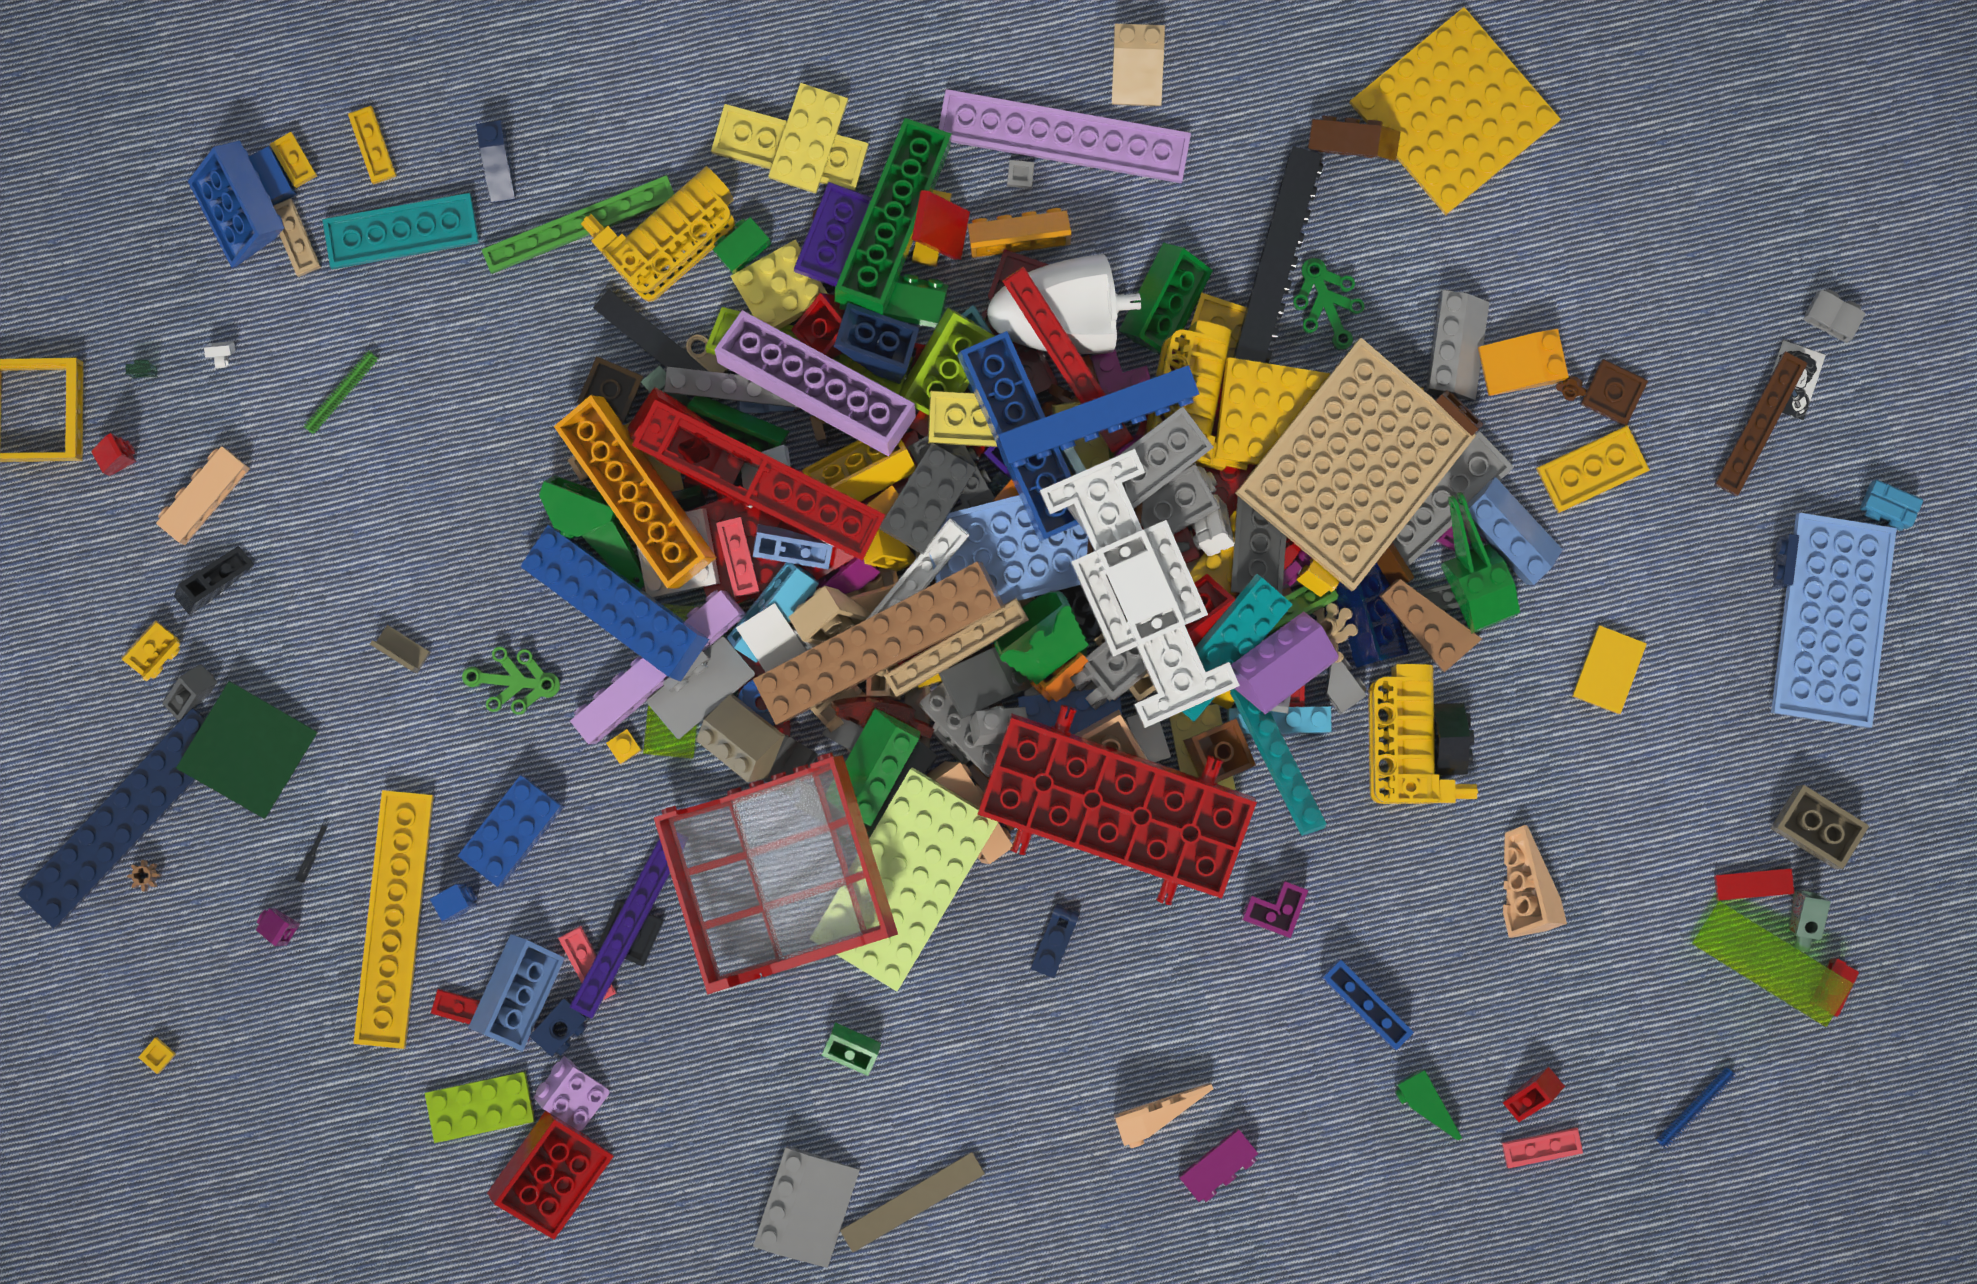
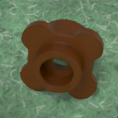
(1571, 388)

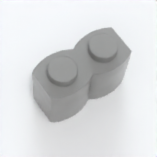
(1834, 315)

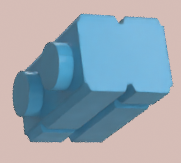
(1891, 505)

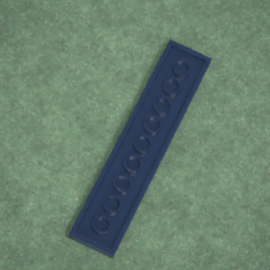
(113, 827)

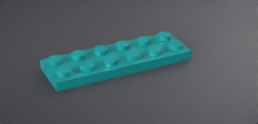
(400, 231)
(1240, 629)

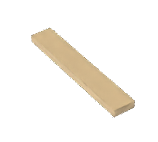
(955, 648)

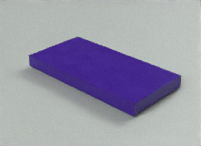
(832, 234)

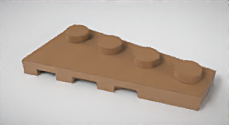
(1432, 627)

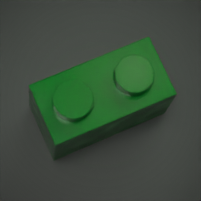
(741, 245)
(851, 1049)

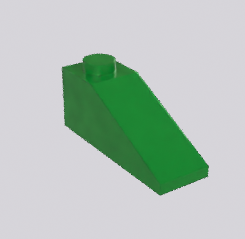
(1423, 1098)

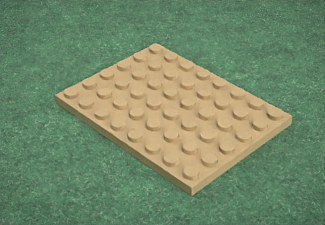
(1355, 464)

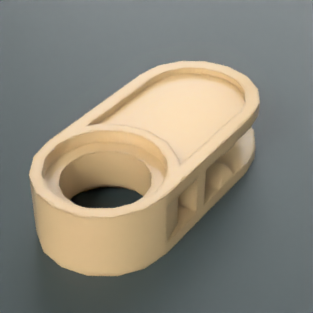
(707, 360)

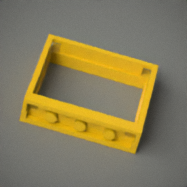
(74, 408)

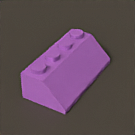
(1284, 662)

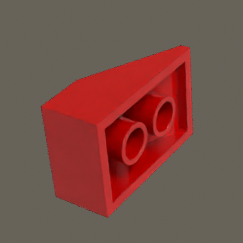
(693, 449)

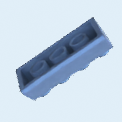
(1513, 532)
(516, 992)

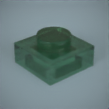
(141, 369)

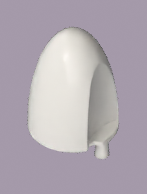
(1080, 297)

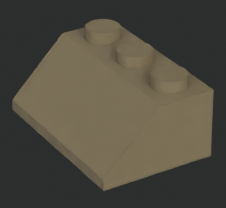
(741, 739)

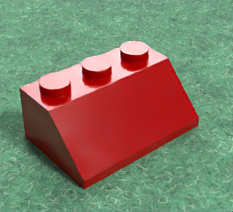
(1216, 602)

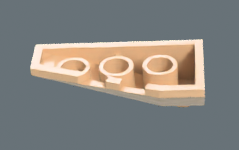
(1531, 894)

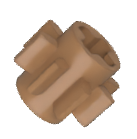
(144, 868)

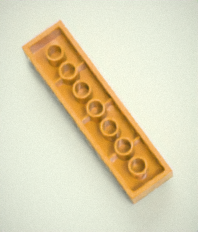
(635, 492)

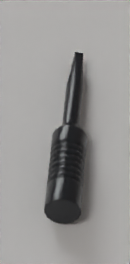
(310, 857)

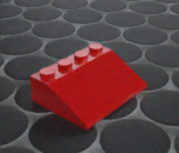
(549, 1175)

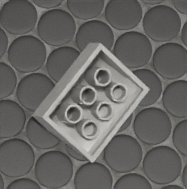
(806, 1207)

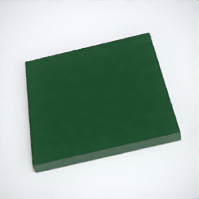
(246, 750)

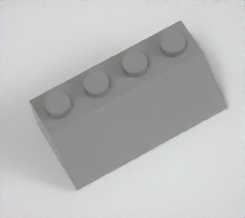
(1455, 345)

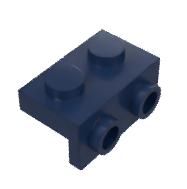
(1786, 560)

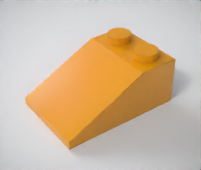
(1523, 362)

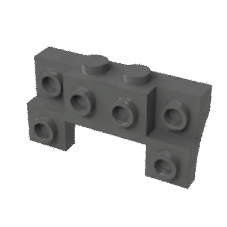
(977, 490)

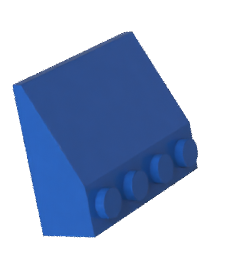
(235, 202)

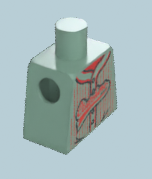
(1807, 908)

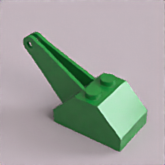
(586, 514)
(1478, 576)

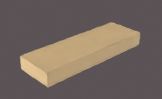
(296, 239)

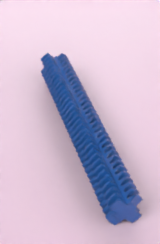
(1695, 1107)

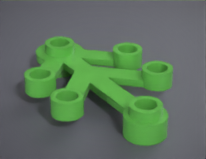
(515, 681)

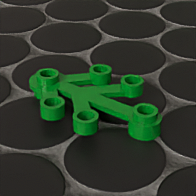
(1327, 300)

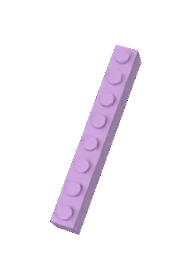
(643, 679)

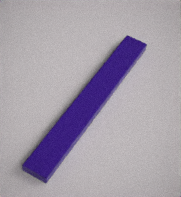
(622, 934)

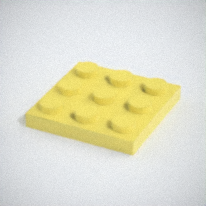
(774, 289)

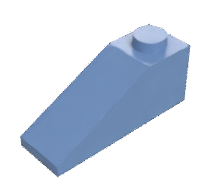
(791, 547)

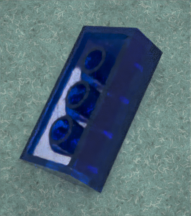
(1379, 629)

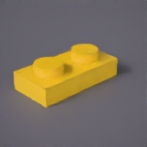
(293, 160)

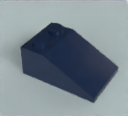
(876, 342)

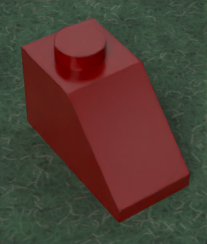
(1534, 1094)

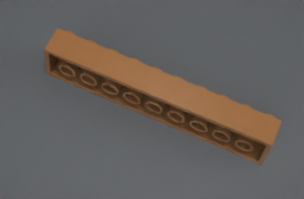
(879, 643)

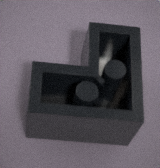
(1452, 739)

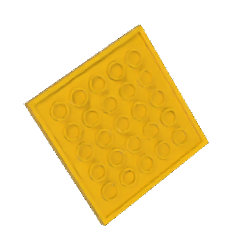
(1457, 110)

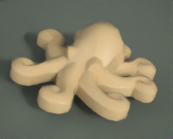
(1335, 628)

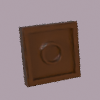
(1614, 392)

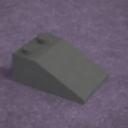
(982, 683)

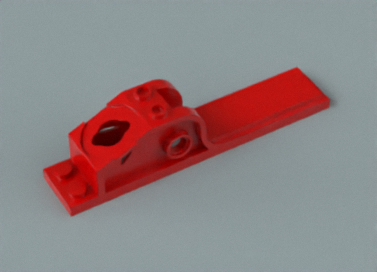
(774, 489)

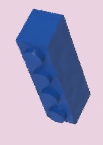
(1366, 1004)

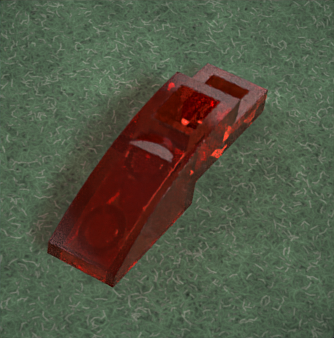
(862, 708)

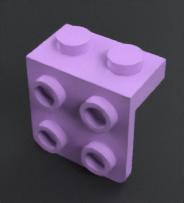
(571, 1094)

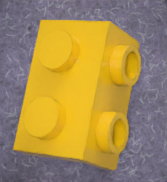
(152, 651)

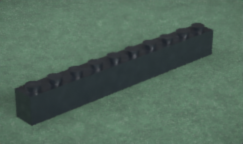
(1278, 256)

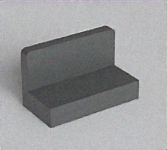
(791, 755)

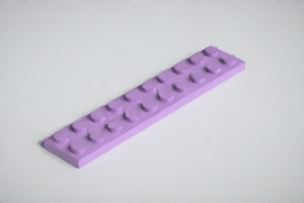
(1065, 136)

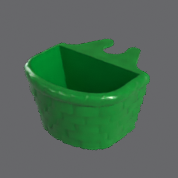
(1045, 640)

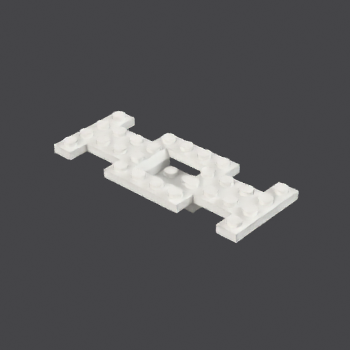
(1149, 585)

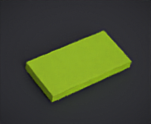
(479, 1107)

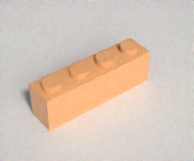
(202, 495)

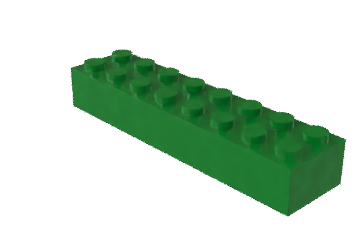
(891, 215)

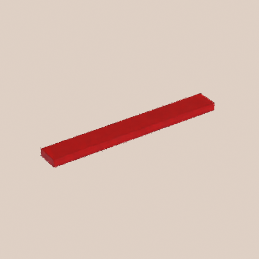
(1060, 347)

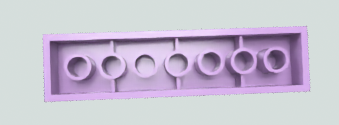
(815, 383)

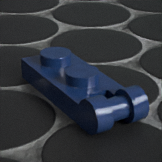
(1055, 941)

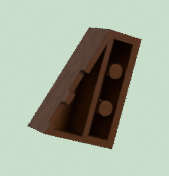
(1354, 138)

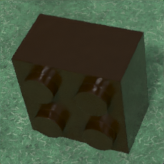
(615, 384)

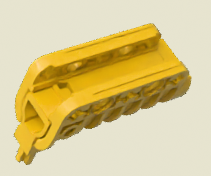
(668, 234)
(1205, 352)
(1409, 741)

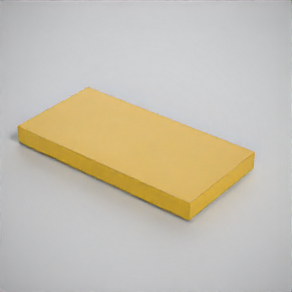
(1592, 469)

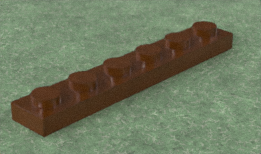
(1760, 423)

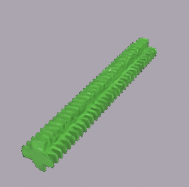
(341, 392)

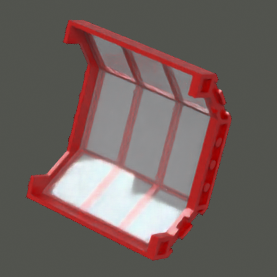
(775, 874)

